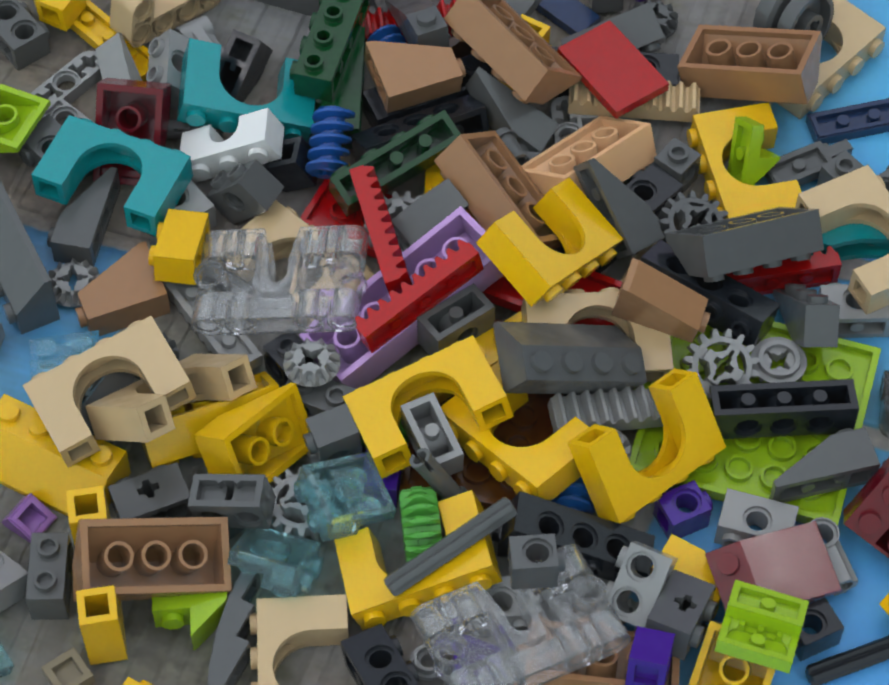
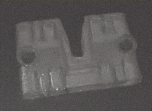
(240, 289)
(559, 639)

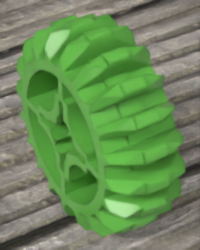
(419, 520)

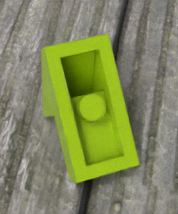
(747, 159)
(197, 610)

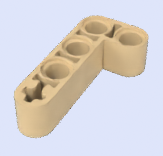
(146, 19)

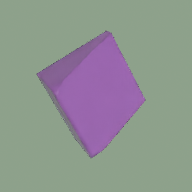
(29, 517)

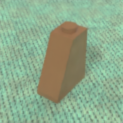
(412, 72)
(122, 294)
(660, 303)

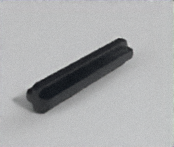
(848, 662)

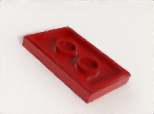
(613, 69)

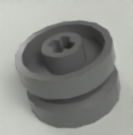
(795, 14)

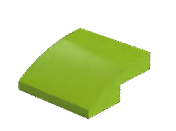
(761, 626)

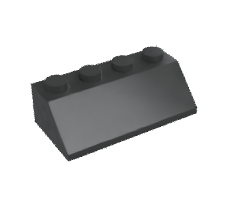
(747, 242)
(22, 274)
(566, 358)

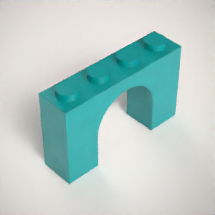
(206, 101)
(86, 145)

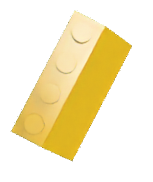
(193, 417)
(35, 466)

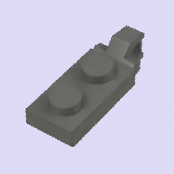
(805, 162)

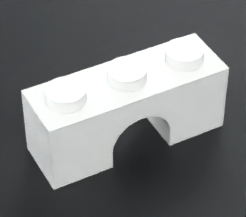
(256, 137)

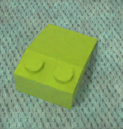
(18, 117)

